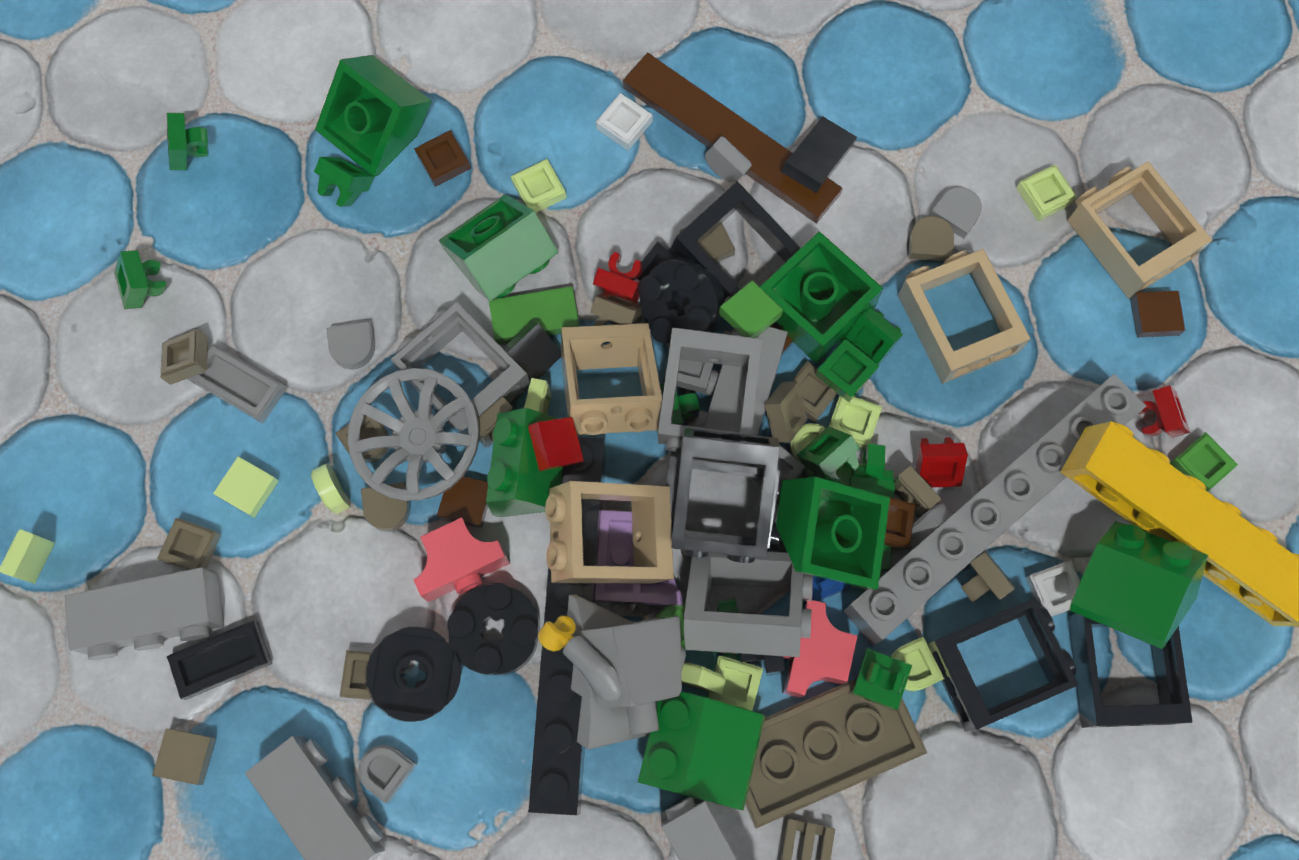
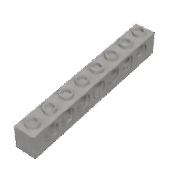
(985, 515)

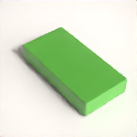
(549, 308)

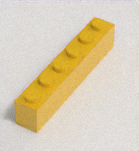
(1177, 507)

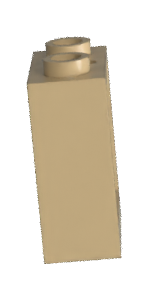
(1164, 209)
(628, 347)
(951, 363)
(649, 525)

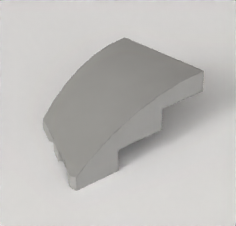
(596, 724)

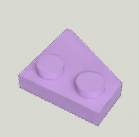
(617, 550)

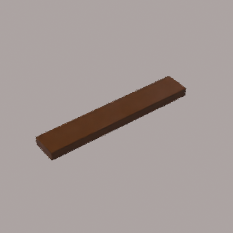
(709, 120)

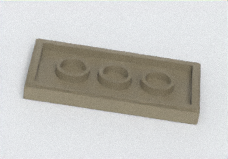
(826, 749)

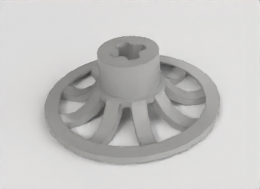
(415, 436)

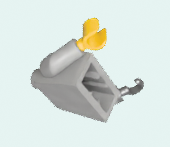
(625, 662)

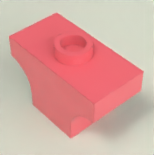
(456, 561)
(822, 656)

